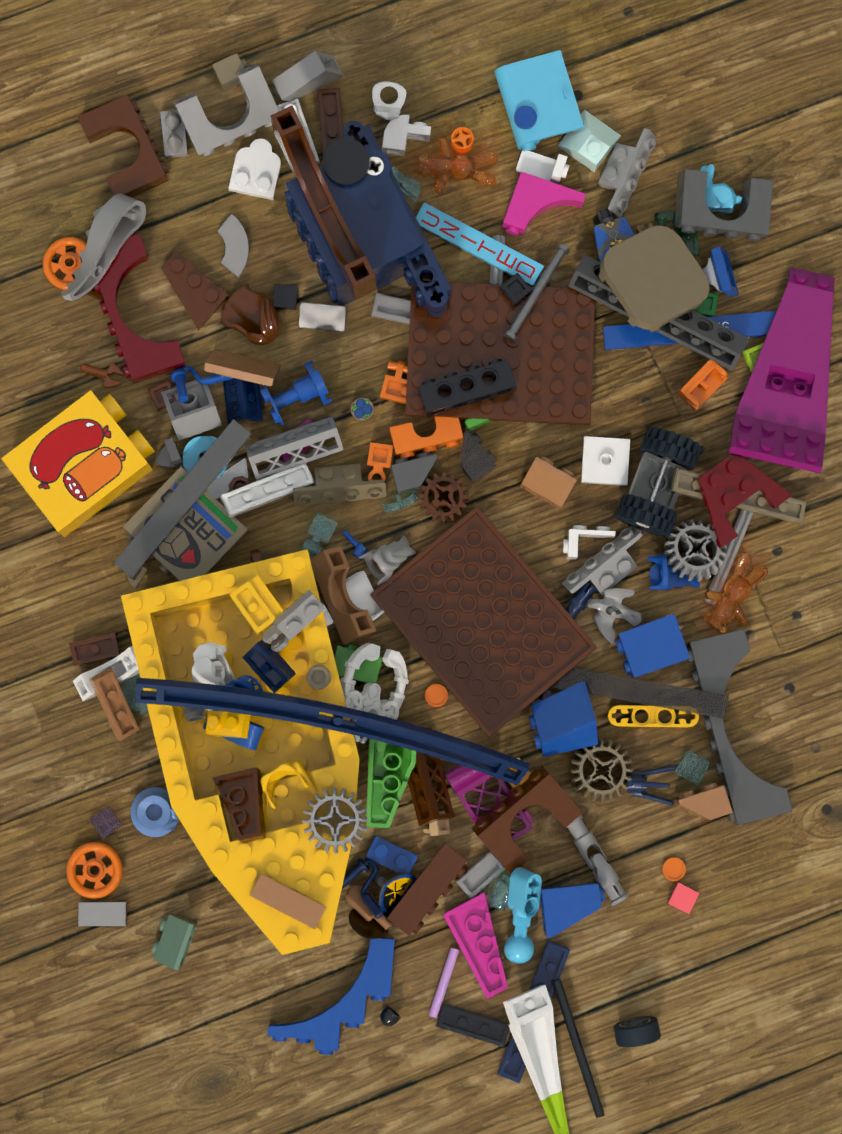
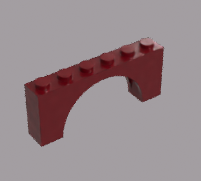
(142, 357)

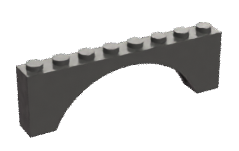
(748, 794)

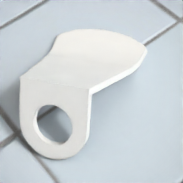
(359, 592)

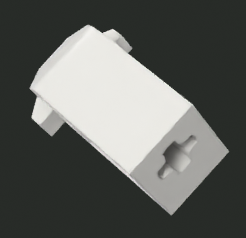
(211, 665)

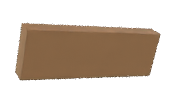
(114, 704)
(288, 901)

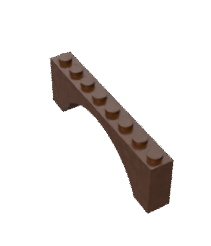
(343, 246)

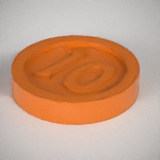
(436, 695)
(673, 869)

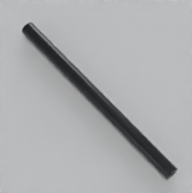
(578, 1048)

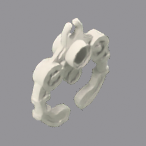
(369, 699)

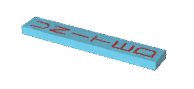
(478, 244)

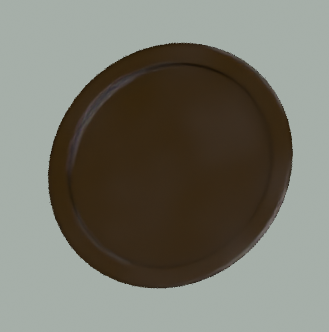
(366, 929)

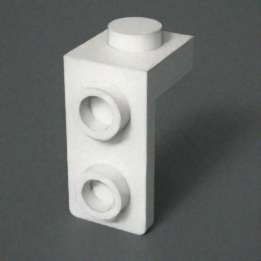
(543, 166)
(570, 544)

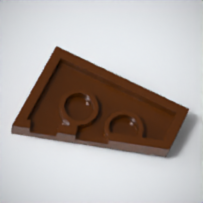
(194, 289)
(244, 802)

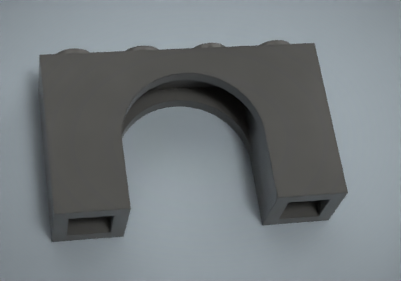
(694, 215)

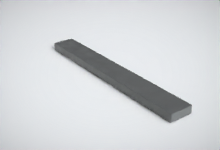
(182, 498)

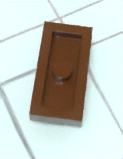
(94, 649)

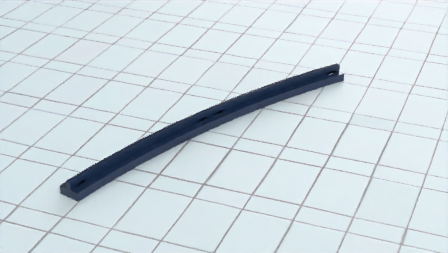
(307, 712)

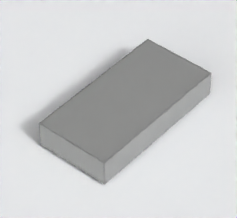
(391, 308)
(480, 875)
(102, 914)

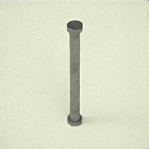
(562, 250)

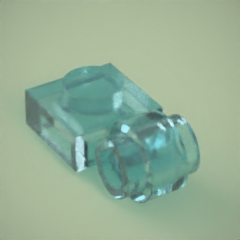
(322, 530)

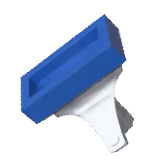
(720, 272)

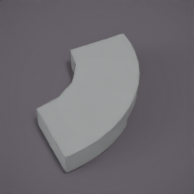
(236, 246)

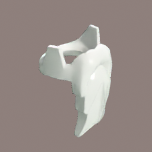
(384, 110)

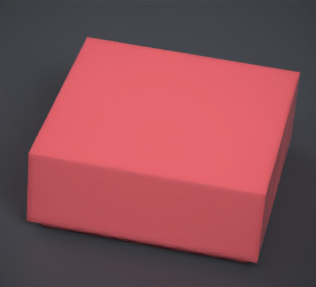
(683, 898)

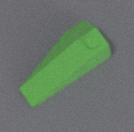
(387, 779)

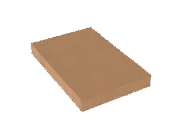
(242, 367)

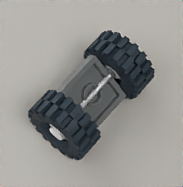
(649, 500)

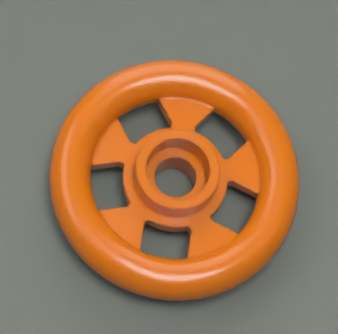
(59, 247)
(78, 858)

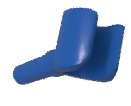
(359, 548)

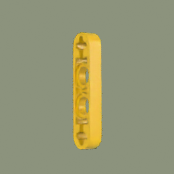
(652, 720)

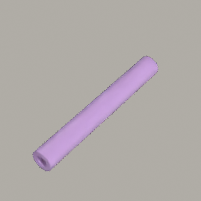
(443, 983)

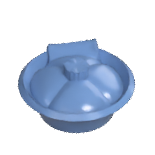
(153, 812)

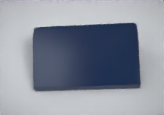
(269, 665)

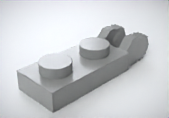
(293, 621)

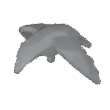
(611, 608)

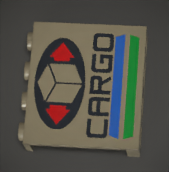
(198, 538)

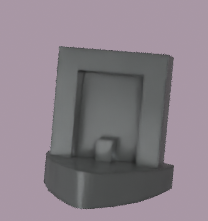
(169, 455)

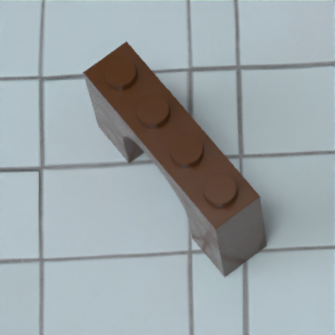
(122, 116)
(495, 827)

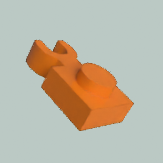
(379, 458)

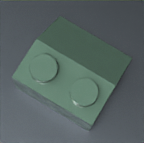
(175, 941)

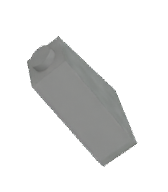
(307, 76)

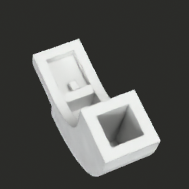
(123, 666)

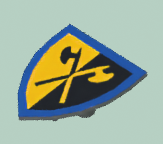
(393, 890)

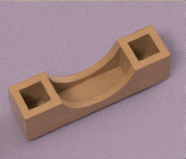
(330, 571)

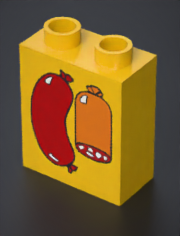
(79, 461)

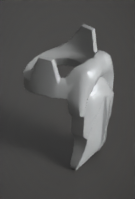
(388, 558)

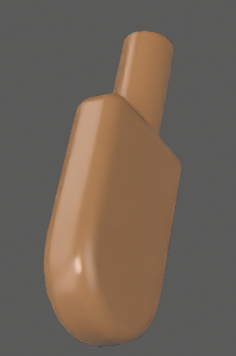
(354, 898)

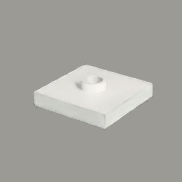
(605, 461)

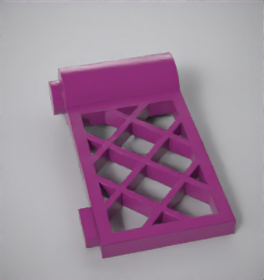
(466, 779)

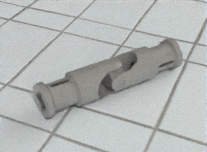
(603, 872)

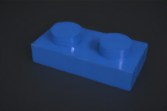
(391, 856)

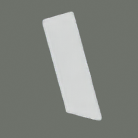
(221, 485)

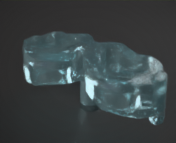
(401, 503)

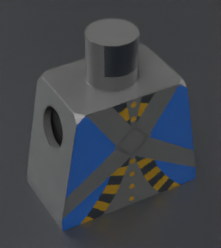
(609, 232)

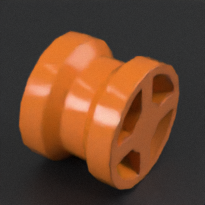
(462, 135)

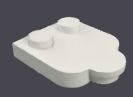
(256, 170)

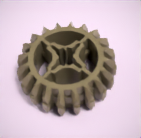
(614, 787)

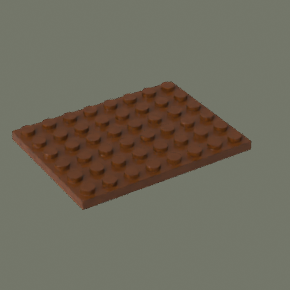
(547, 358)
(483, 621)

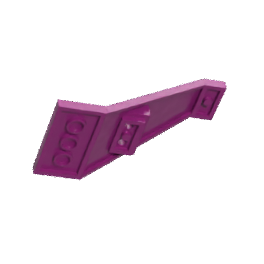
(787, 393)

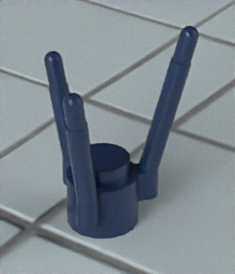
(640, 783)

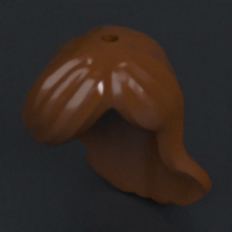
(252, 315)

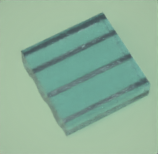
(692, 767)

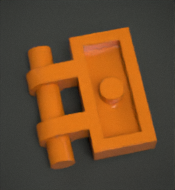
(395, 387)

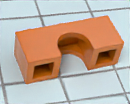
(407, 442)

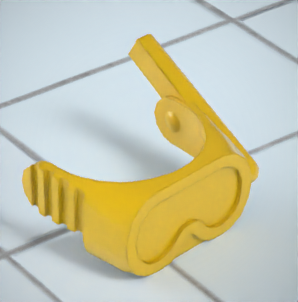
(288, 768)

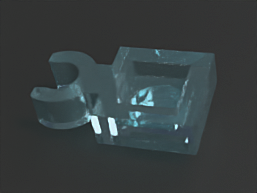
(408, 186)

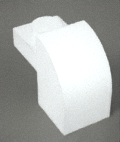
(399, 131)

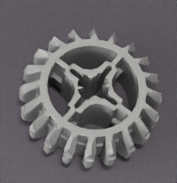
(688, 543)
(351, 820)

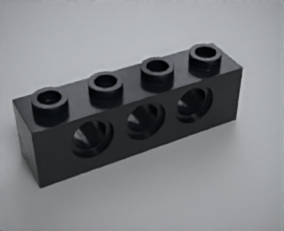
(435, 404)

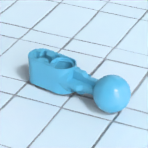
(524, 903)

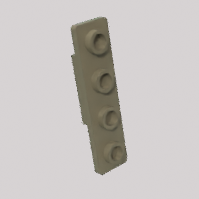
(339, 485)

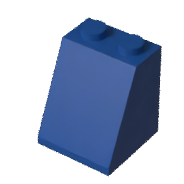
(652, 646)
(564, 721)
(568, 904)

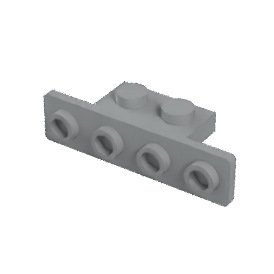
(625, 169)
(607, 566)

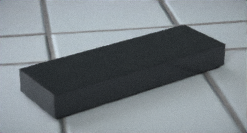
(473, 1025)

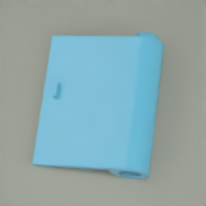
(545, 87)

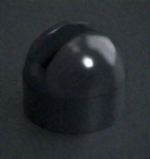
(389, 1016)

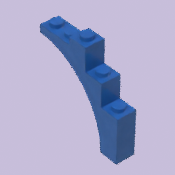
(350, 1009)

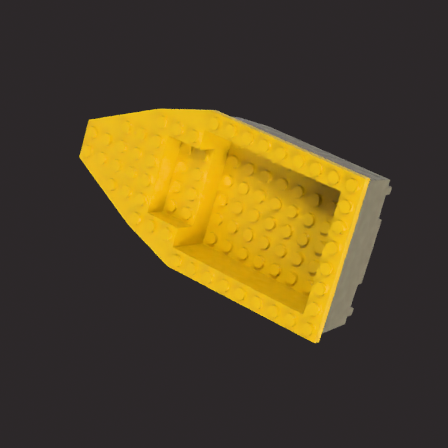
(165, 632)

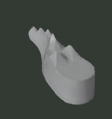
(109, 231)

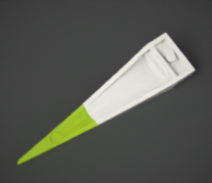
(534, 1034)

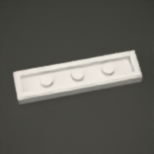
(266, 490)

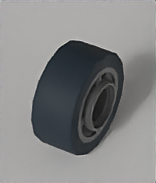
(637, 1031)

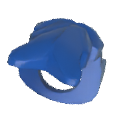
(664, 579)

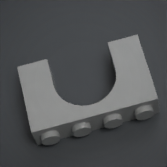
(207, 136)

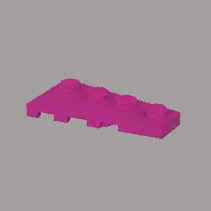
(476, 938)

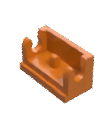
(703, 384)

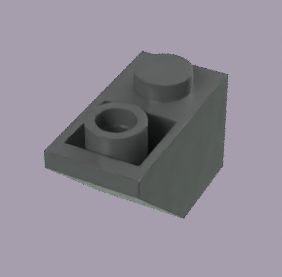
(412, 474)

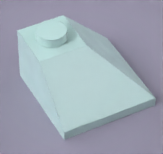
(590, 143)

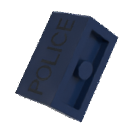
(242, 400)

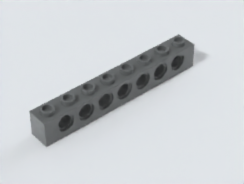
(689, 329)

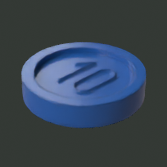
(525, 117)

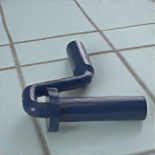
(366, 897)

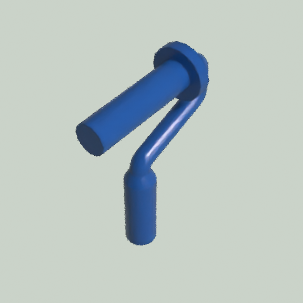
(179, 377)

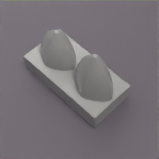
(173, 135)

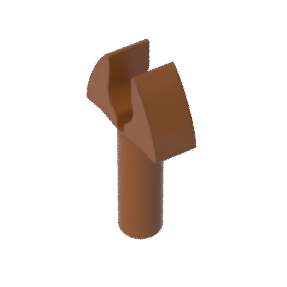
(103, 373)

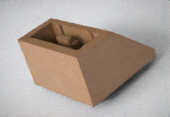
(548, 482)
(706, 804)

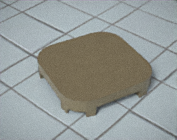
(654, 277)

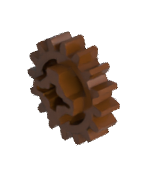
(436, 504)

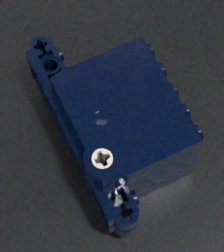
(381, 227)

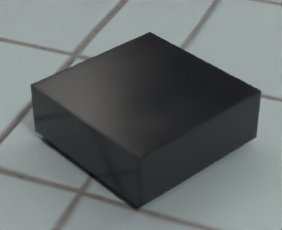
(515, 289)
(285, 296)

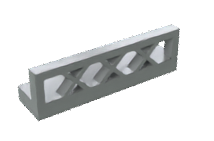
(292, 443)

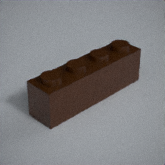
(427, 889)

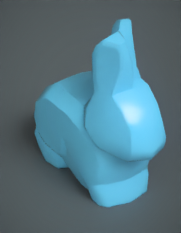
(719, 196)

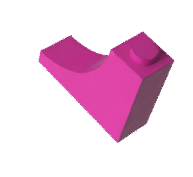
(533, 197)

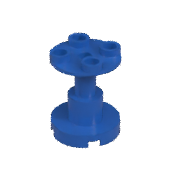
(304, 389)

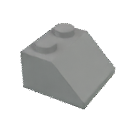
(195, 414)

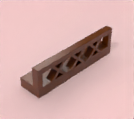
(424, 795)

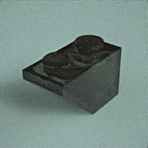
(476, 461)

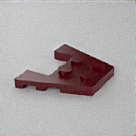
(728, 486)

